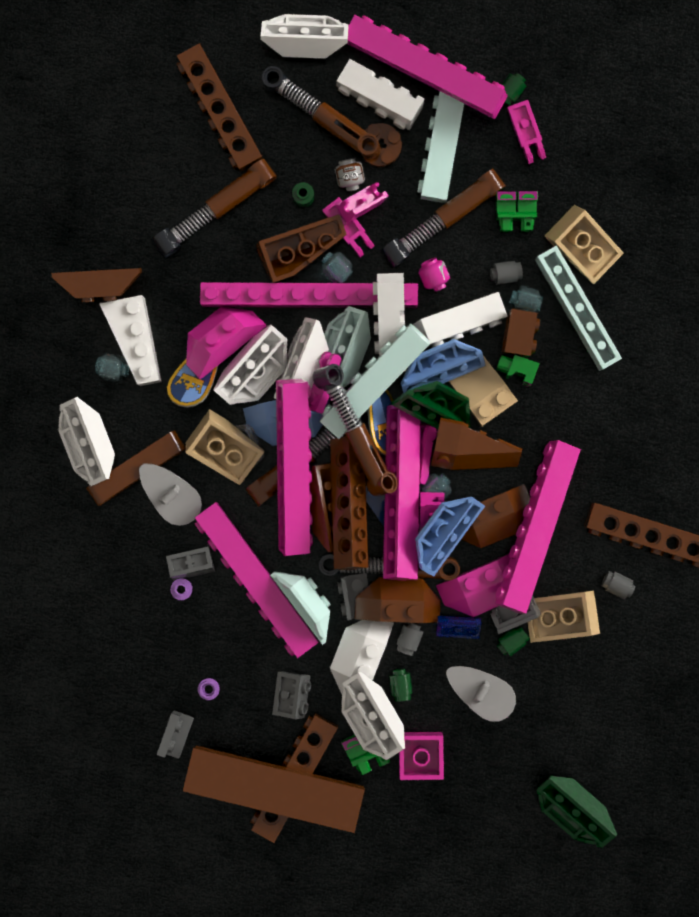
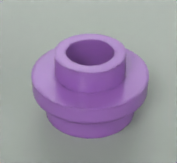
(188, 589)
(201, 689)

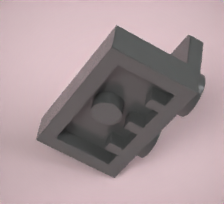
(350, 587)
(291, 695)
(175, 735)

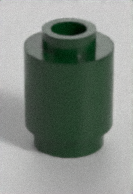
(514, 86)
(306, 200)
(512, 641)
(400, 685)

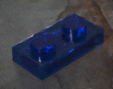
(458, 627)

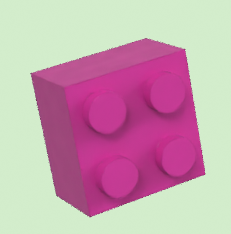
(422, 756)

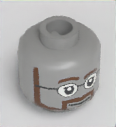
(349, 174)

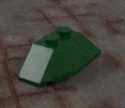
(434, 401)
(576, 811)

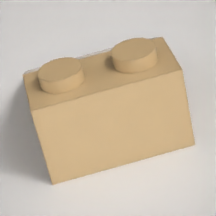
(584, 243)
(486, 393)
(223, 447)
(565, 617)

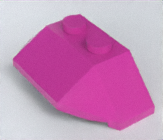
(219, 338)
(475, 589)

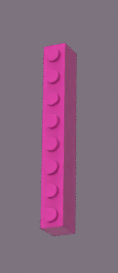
(425, 66)
(293, 466)
(402, 506)
(537, 526)
(256, 579)

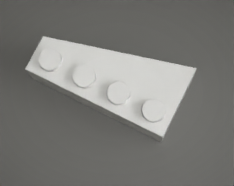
(380, 95)
(388, 308)
(462, 319)
(133, 333)

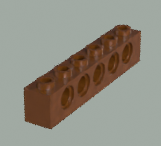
(196, 58)
(348, 507)
(598, 514)
(325, 729)

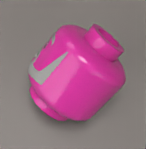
(434, 274)

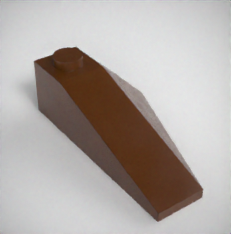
(293, 250)
(464, 448)

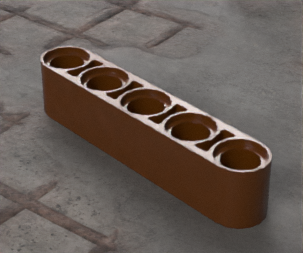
(128, 472)

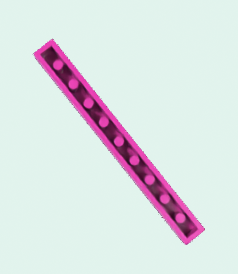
(297, 295)

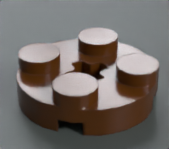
(391, 139)

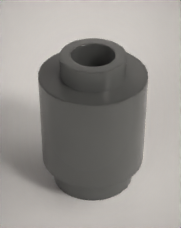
(506, 272)
(618, 584)
(409, 638)

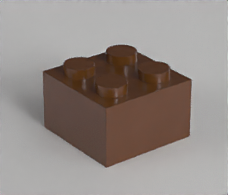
(520, 333)

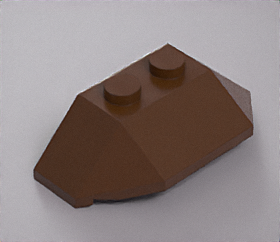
(97, 283)
(322, 505)
(499, 517)
(397, 602)

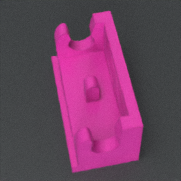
(361, 202)
(428, 504)

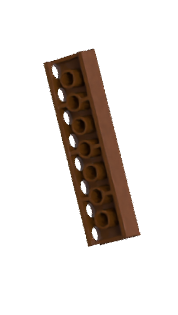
(274, 788)

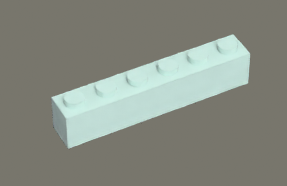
(441, 148)
(578, 308)
(378, 376)

